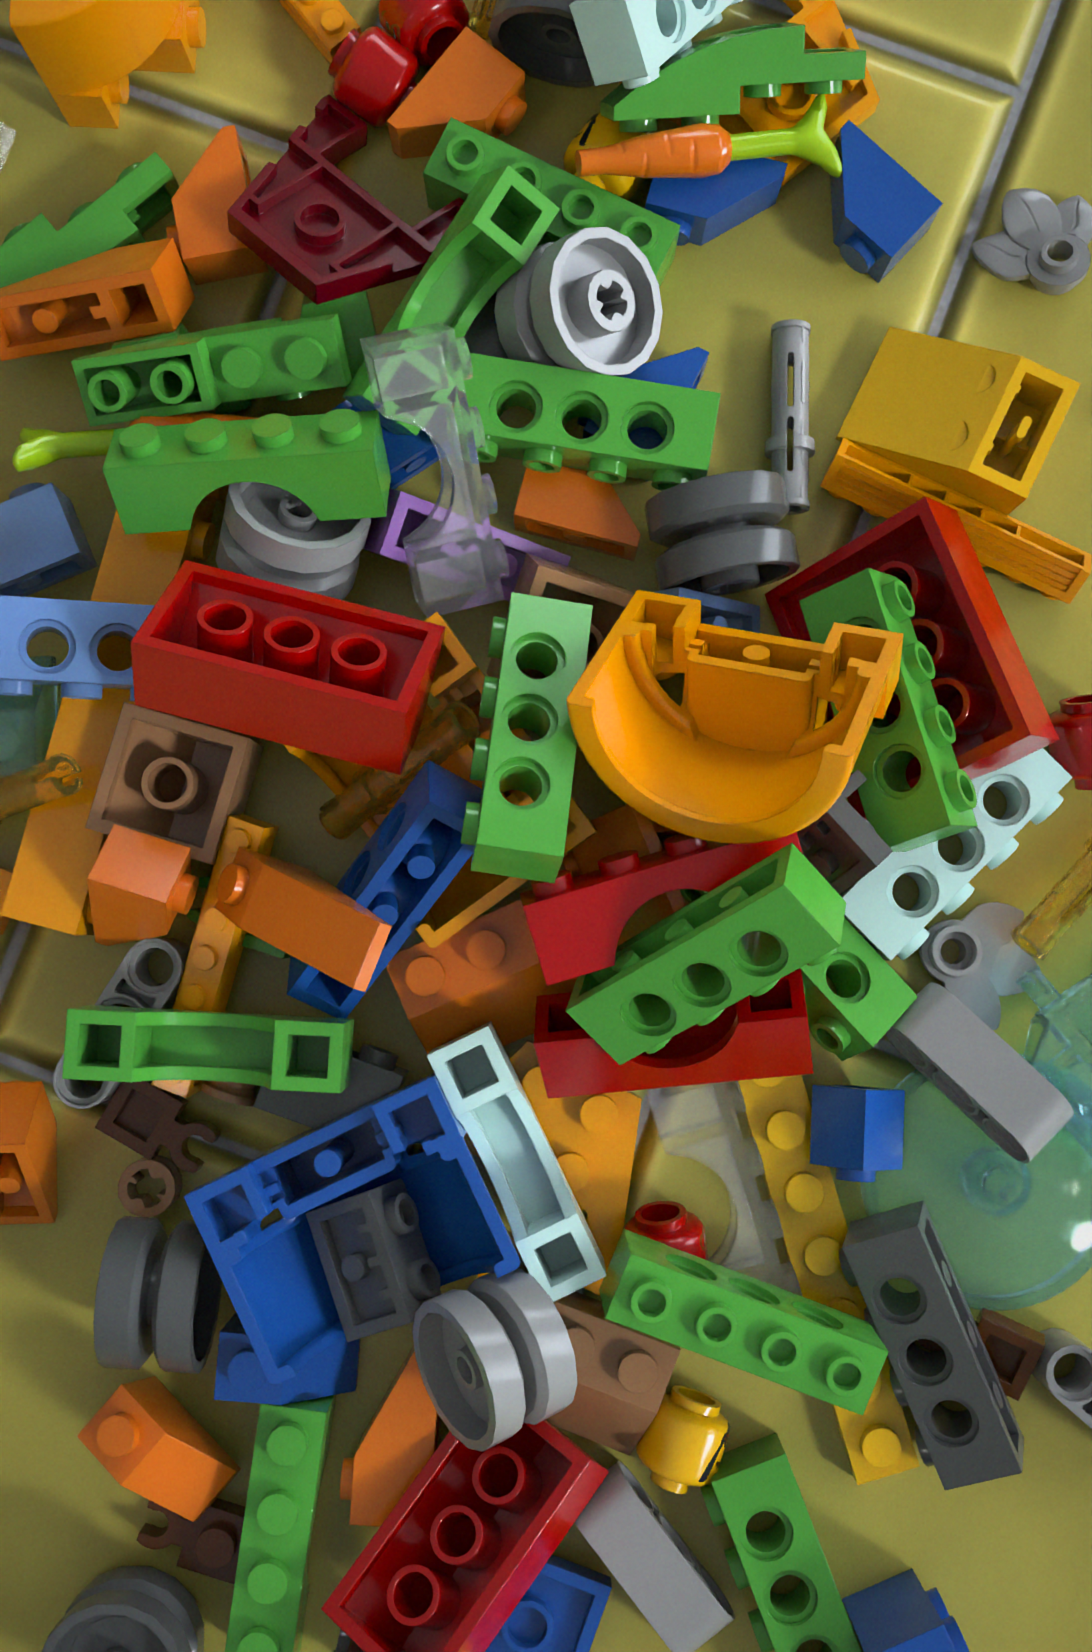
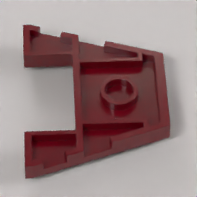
(324, 226)

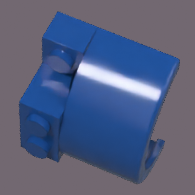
(276, 1269)

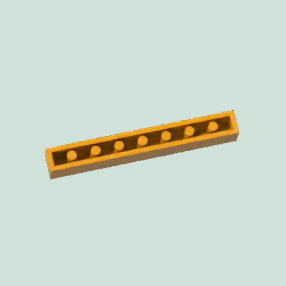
(56, 848)

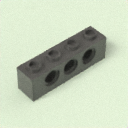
(963, 1444)

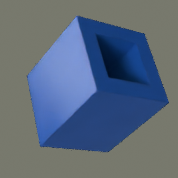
(857, 1130)

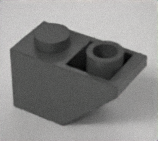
(372, 1076)

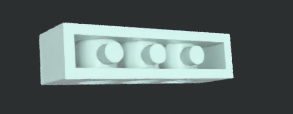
(636, 37)
(1031, 795)

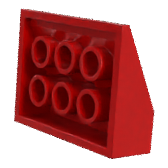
(957, 620)

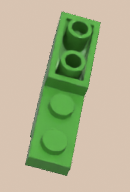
(709, 76)
(110, 222)
(212, 368)

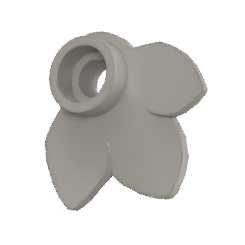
(1035, 234)
(986, 961)

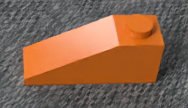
(96, 301)
(302, 916)
(391, 1448)

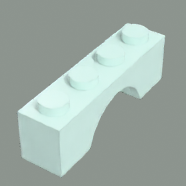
(519, 1161)

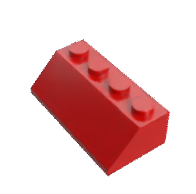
(287, 666)
(465, 1543)

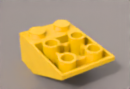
(960, 414)

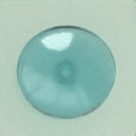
(1004, 1223)

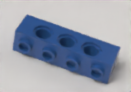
(398, 876)

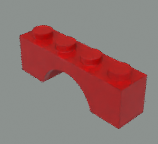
(582, 916)
(745, 1042)

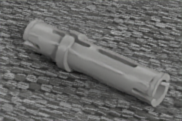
(791, 348)

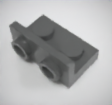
(843, 842)
(374, 1259)

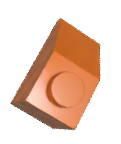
(465, 83)
(202, 209)
(575, 512)
(139, 886)
(27, 1154)
(158, 1449)

